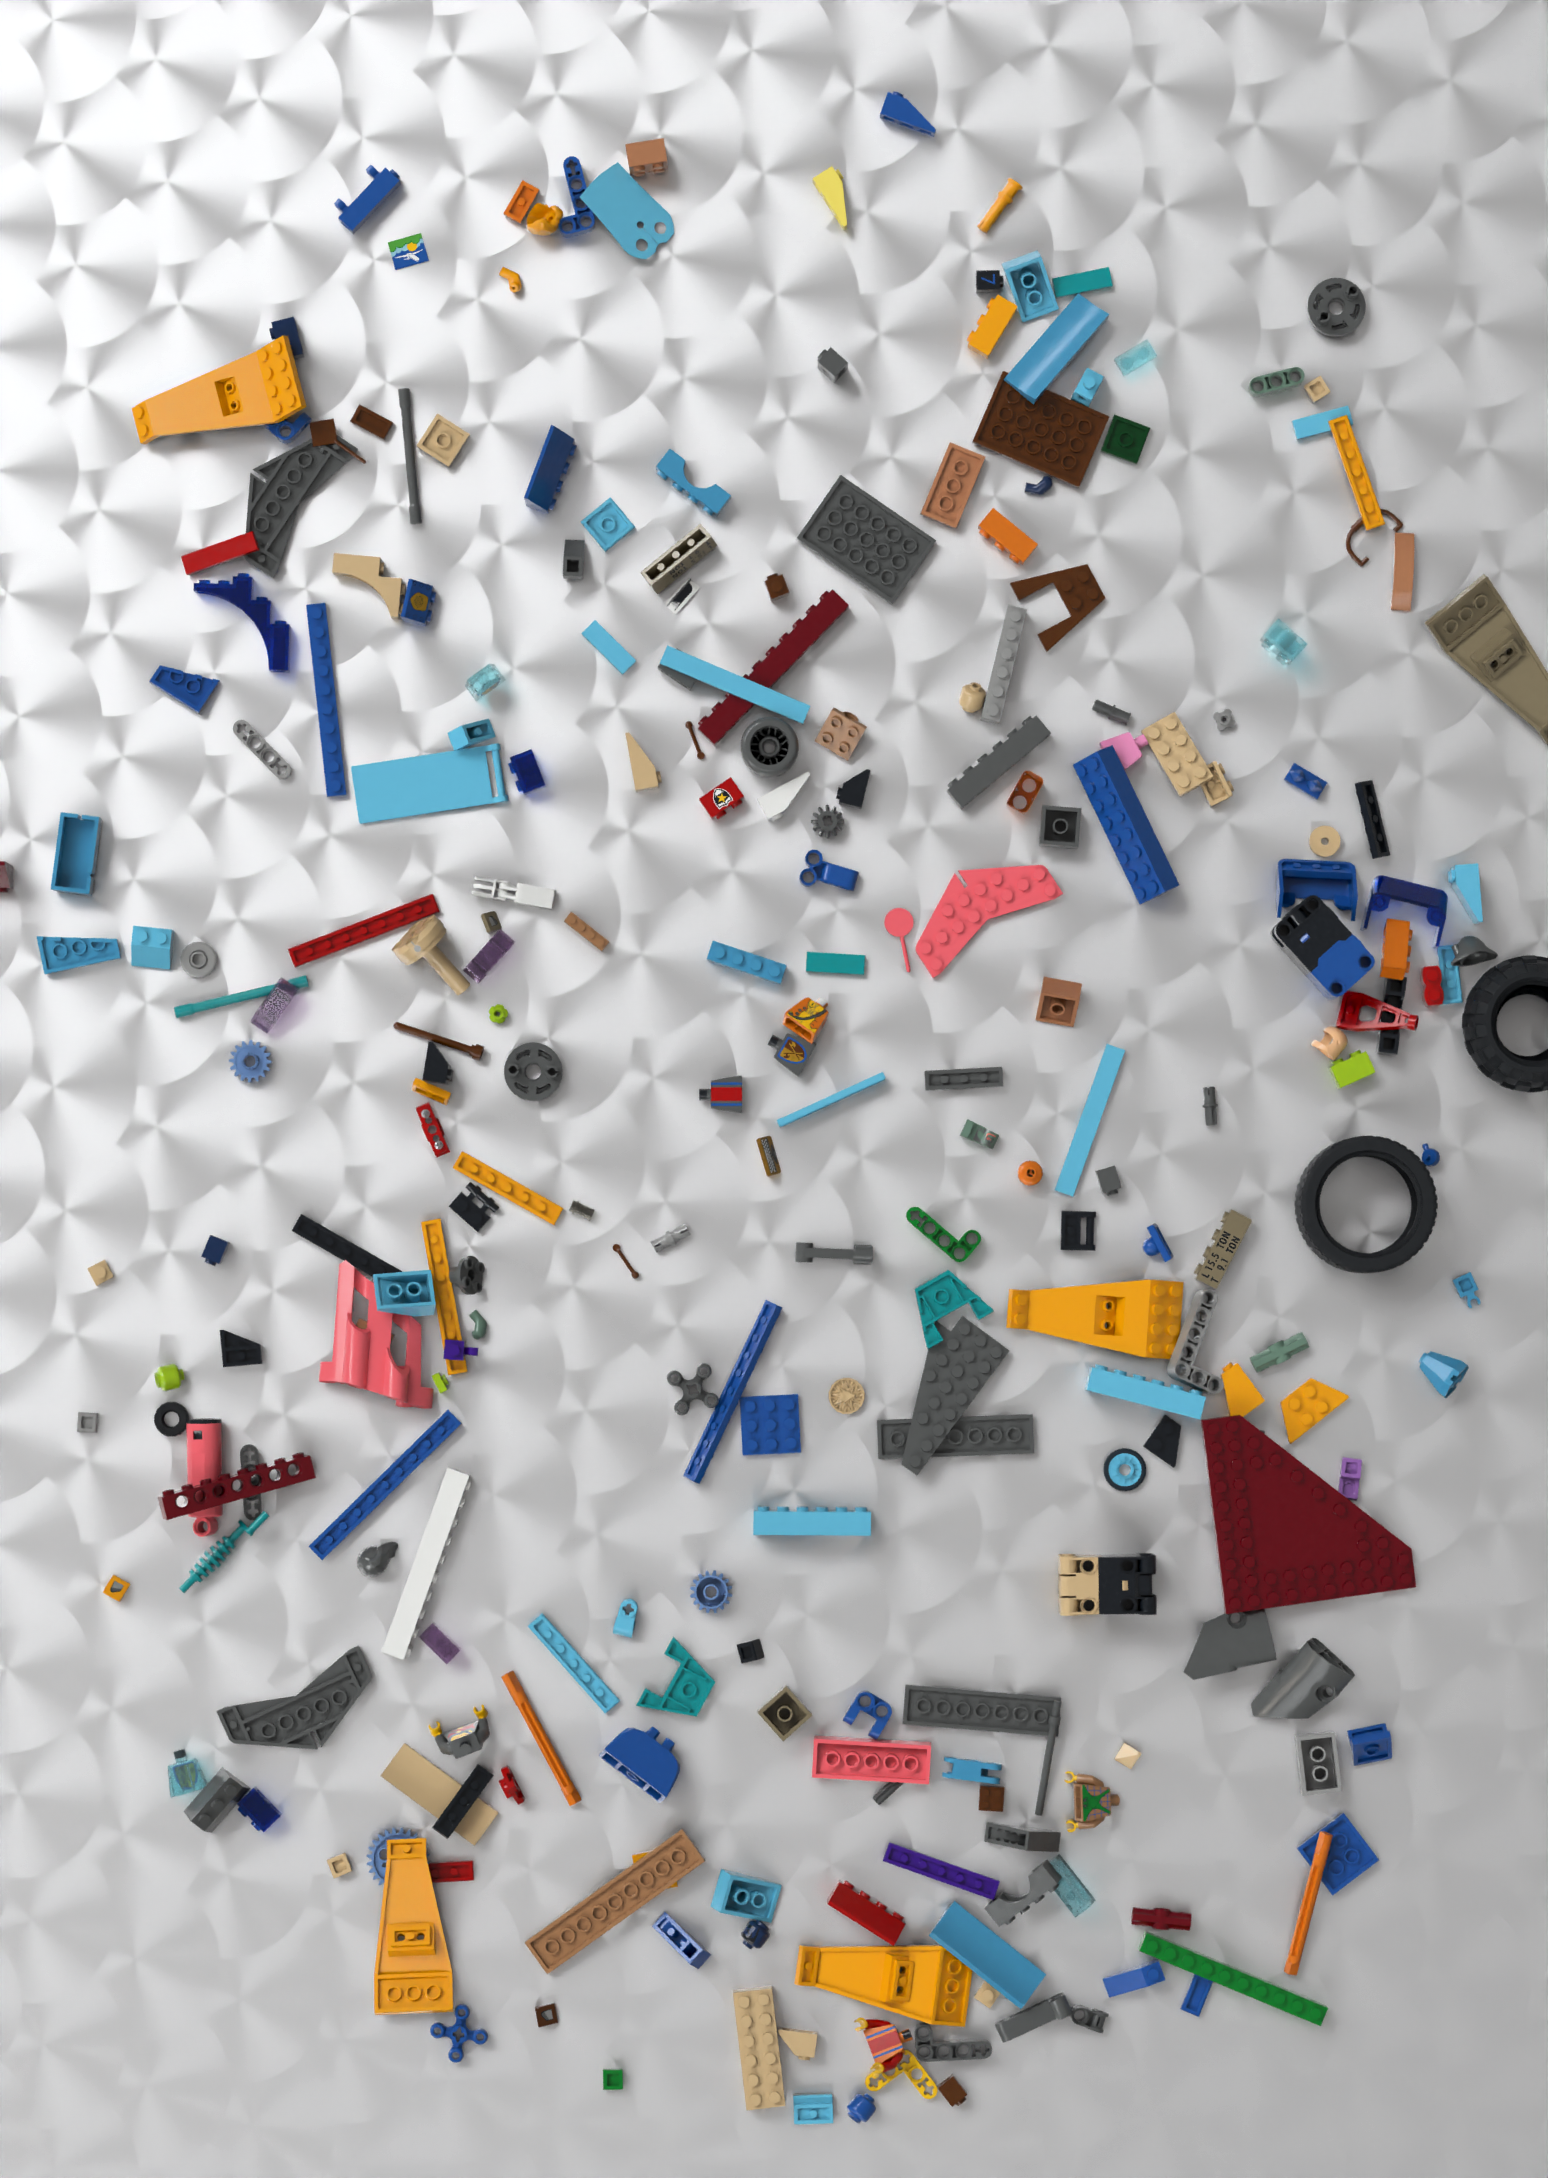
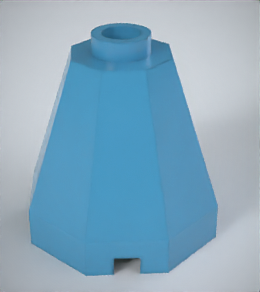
(1443, 1371)

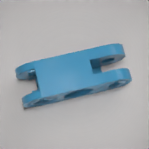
(972, 1770)

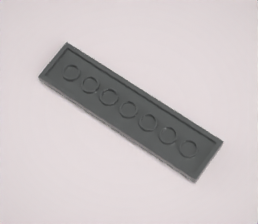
(967, 1438)
(978, 1710)

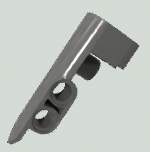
(1231, 1645)

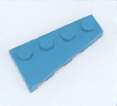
(70, 953)

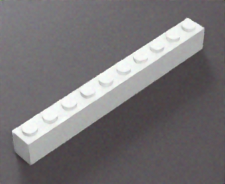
(426, 1562)

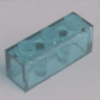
(1070, 1888)

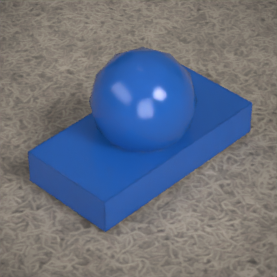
(1156, 1244)

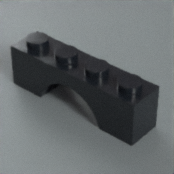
(1393, 995)

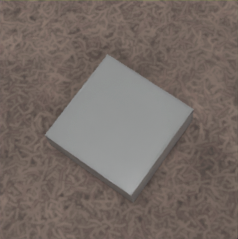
(87, 1422)

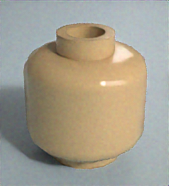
(972, 697)

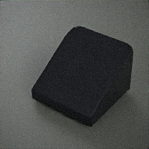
(750, 1651)

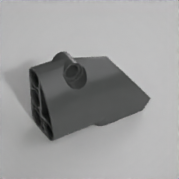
(1302, 1684)

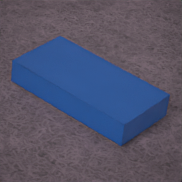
(1196, 1995)

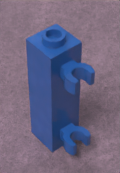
(369, 200)

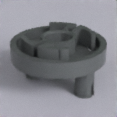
(1348, 295)
(516, 1071)

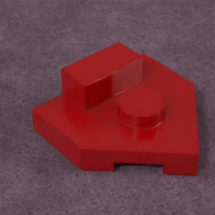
(510, 1786)

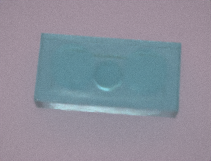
(1135, 357)

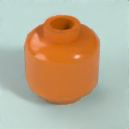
(1023, 1175)

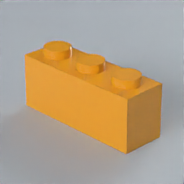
(991, 326)

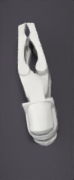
(524, 894)

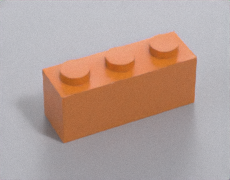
(1007, 536)
(1395, 949)

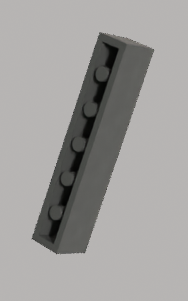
(998, 762)

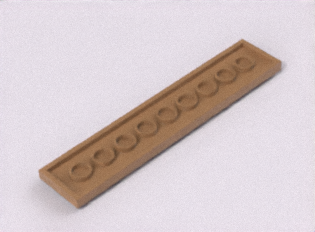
(615, 1901)

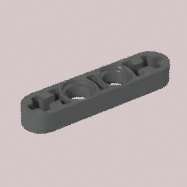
(254, 1481)

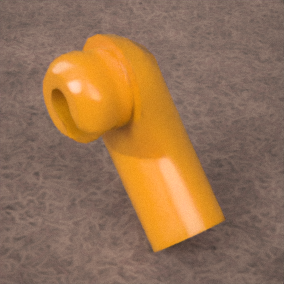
(513, 279)

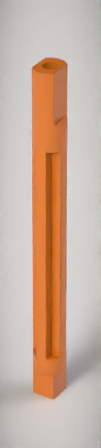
(521, 1700)
(1308, 1903)

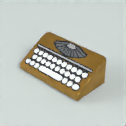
(768, 1155)

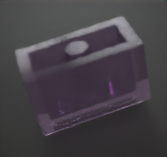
(440, 1642)

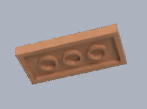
(952, 485)

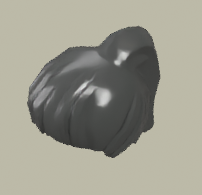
(375, 1559)

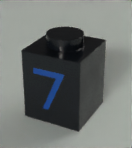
(989, 281)

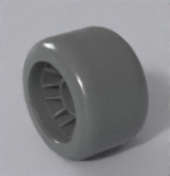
(769, 731)

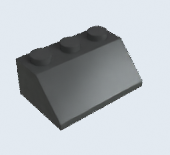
(216, 1800)

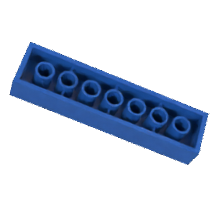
(1126, 824)

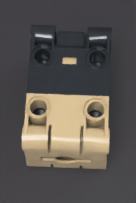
(1106, 1584)

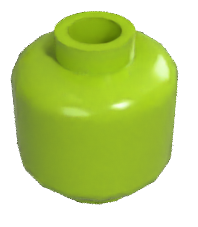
(169, 1377)

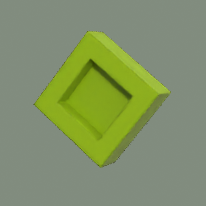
(441, 1382)

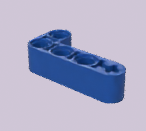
(580, 213)

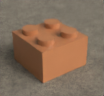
(647, 157)

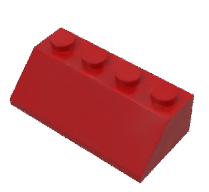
(866, 1912)

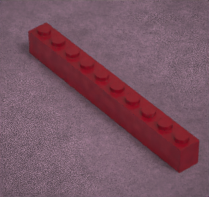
(776, 664)

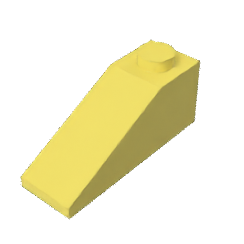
(830, 187)

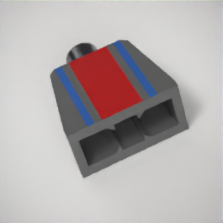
(724, 1094)

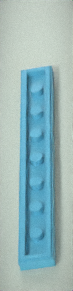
(735, 684)
(1089, 1120)

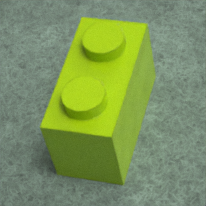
(1351, 1069)

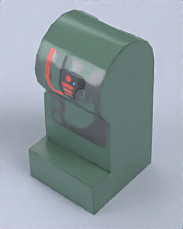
(979, 1134)

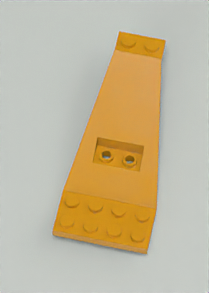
(239, 394)
(931, 1980)

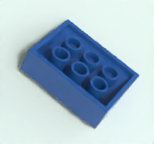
(549, 470)

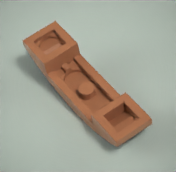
(1403, 571)

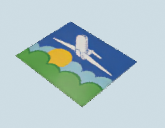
(408, 251)

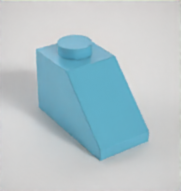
(471, 734)

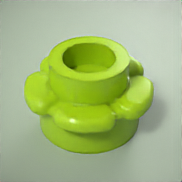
(503, 1014)

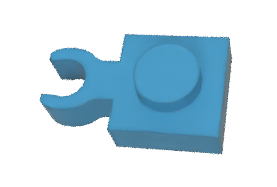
(1466, 1287)

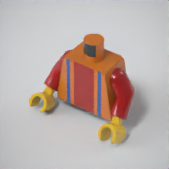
(884, 2043)

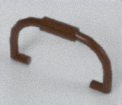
(1357, 525)

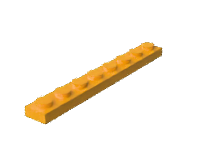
(443, 1289)

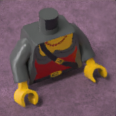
(463, 1739)

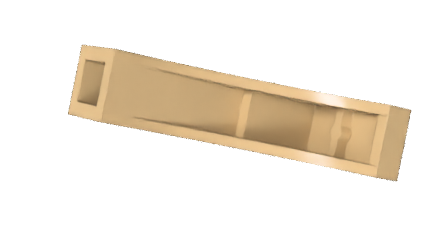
(369, 570)

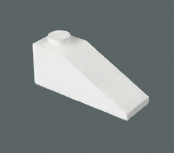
(779, 799)

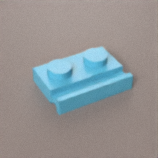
(813, 2108)

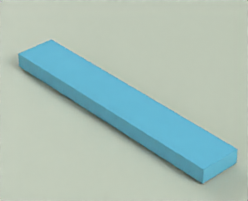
(831, 1099)
(573, 1663)

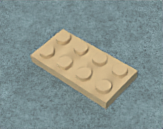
(1177, 754)

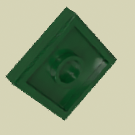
(1125, 439)

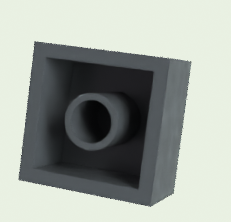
(1060, 826)

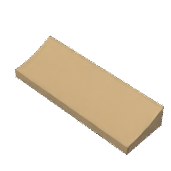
(435, 1790)

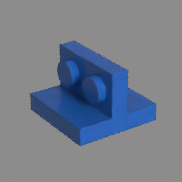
(1370, 1744)

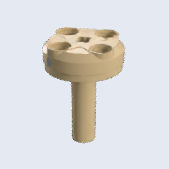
(421, 942)

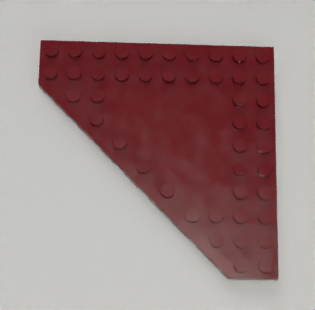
(1287, 1530)

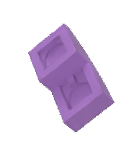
(1349, 1478)

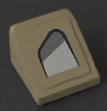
(491, 922)

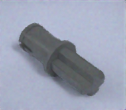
(1111, 711)
(1210, 1106)

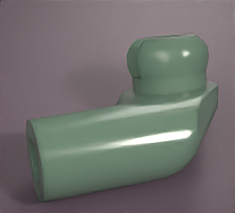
(480, 1325)

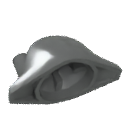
(1471, 952)

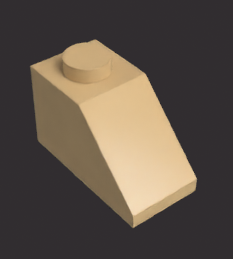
(800, 2042)

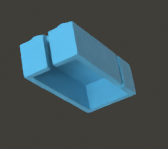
(76, 853)

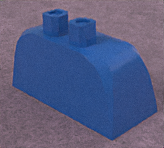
(644, 1761)

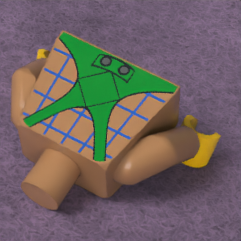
(1091, 1801)

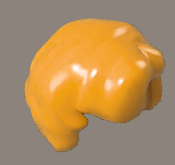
(543, 219)

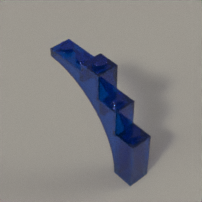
(240, 593)

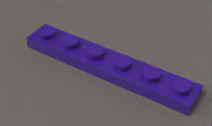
(941, 1870)

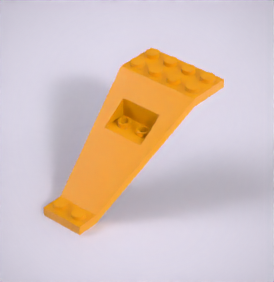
(1140, 1315)
(410, 1973)

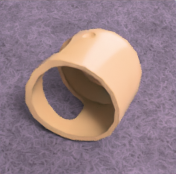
(1335, 1048)

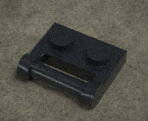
(1072, 1230)

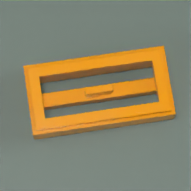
(431, 1091)

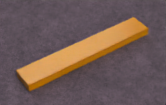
(1356, 472)
(508, 1188)

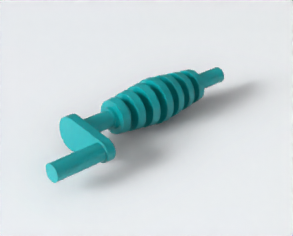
(218, 1553)

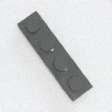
(963, 1078)

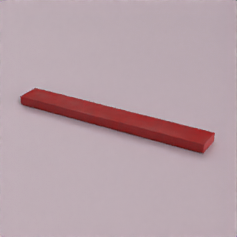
(363, 930)

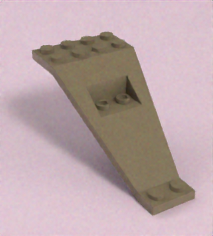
(1480, 629)

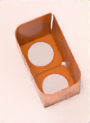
(1021, 792)

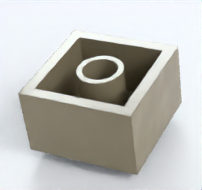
(784, 1713)

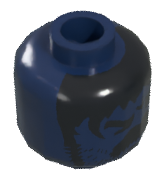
(755, 1934)

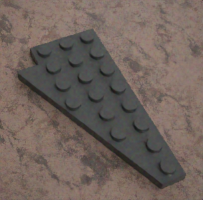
(949, 1383)

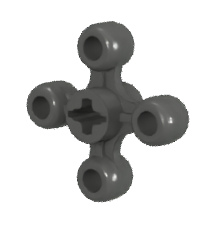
(698, 1380)

